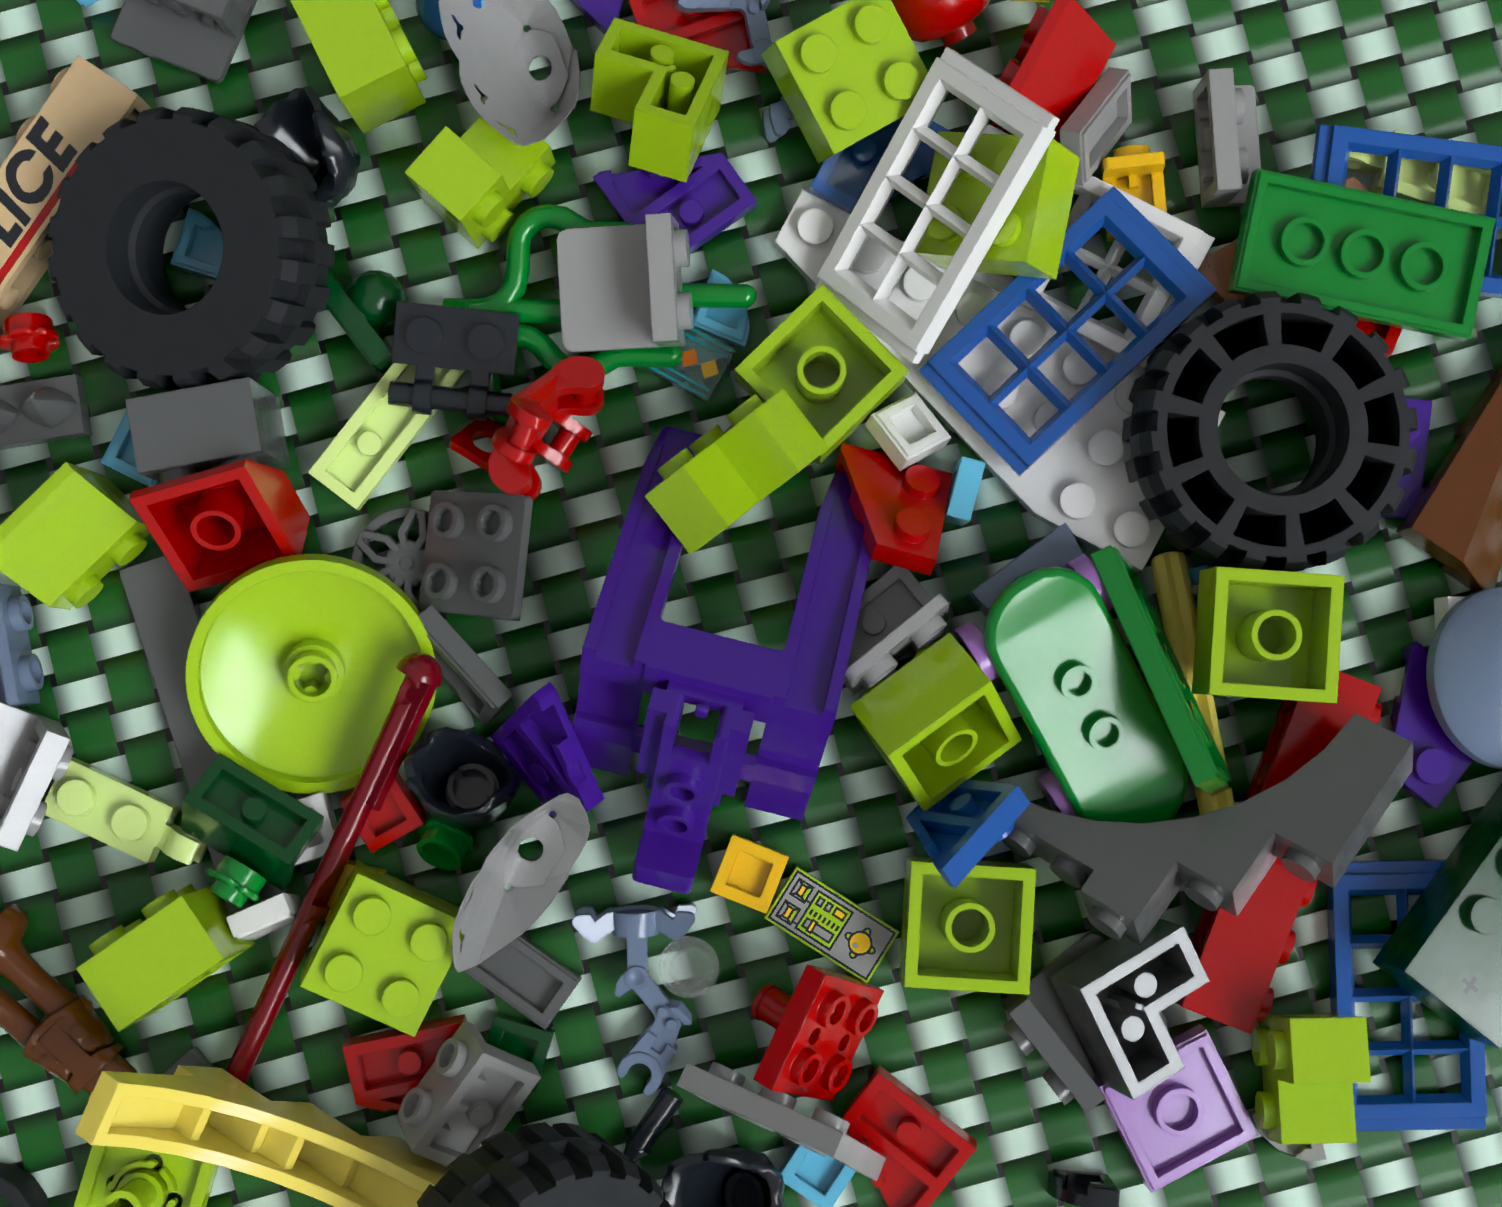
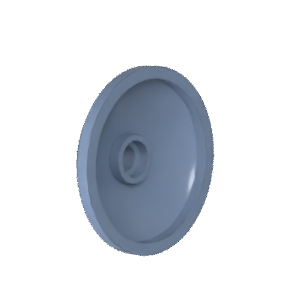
(1467, 676)

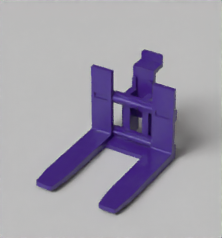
(787, 689)

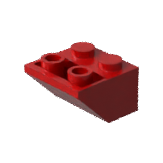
(1059, 59)

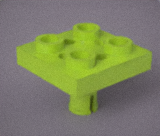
(141, 1183)

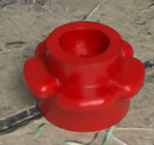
(29, 337)

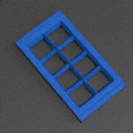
(1332, 157)
(983, 412)
(1408, 1109)

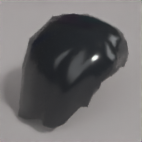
(316, 142)
(461, 778)
(723, 1180)

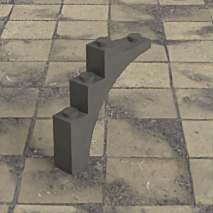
(1220, 857)

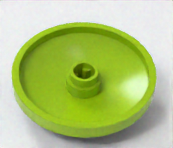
(302, 669)

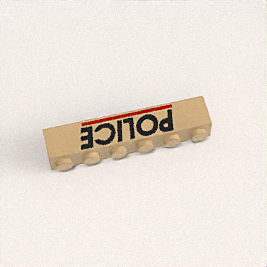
(75, 114)

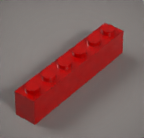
(1246, 949)

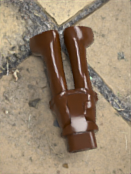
(71, 1036)

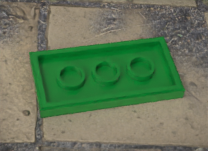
(1363, 252)
(1162, 671)

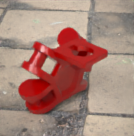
(565, 390)

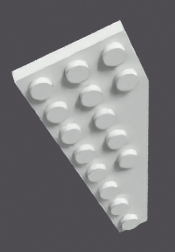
(1084, 472)

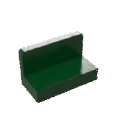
(249, 820)

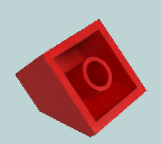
(223, 521)

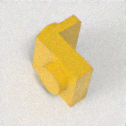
(1136, 173)

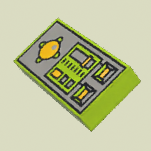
(831, 924)

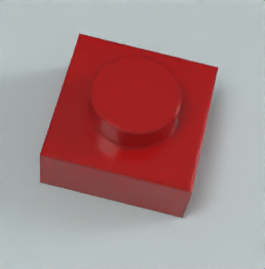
(396, 818)

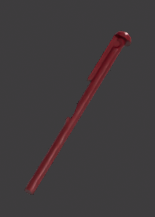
(369, 793)

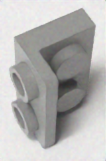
(1225, 138)
(464, 1097)

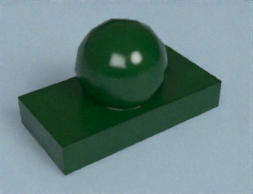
(364, 309)

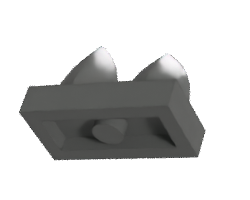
(43, 411)

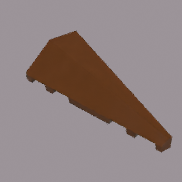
(1462, 504)

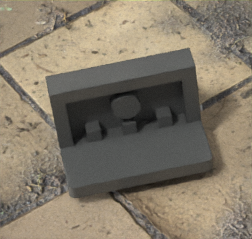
(185, 33)
(476, 554)

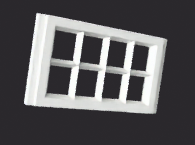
(992, 101)
(1185, 237)

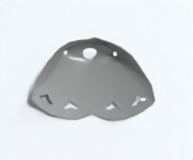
(497, 59)
(501, 914)

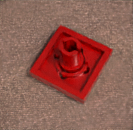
(814, 1031)

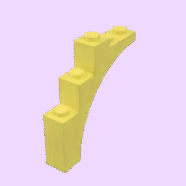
(229, 1124)

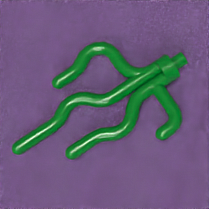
(509, 299)

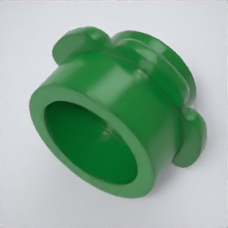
(444, 845)
(236, 882)

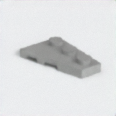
(774, 1112)

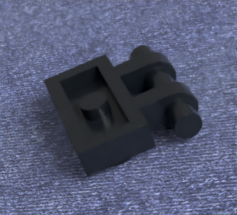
(453, 340)

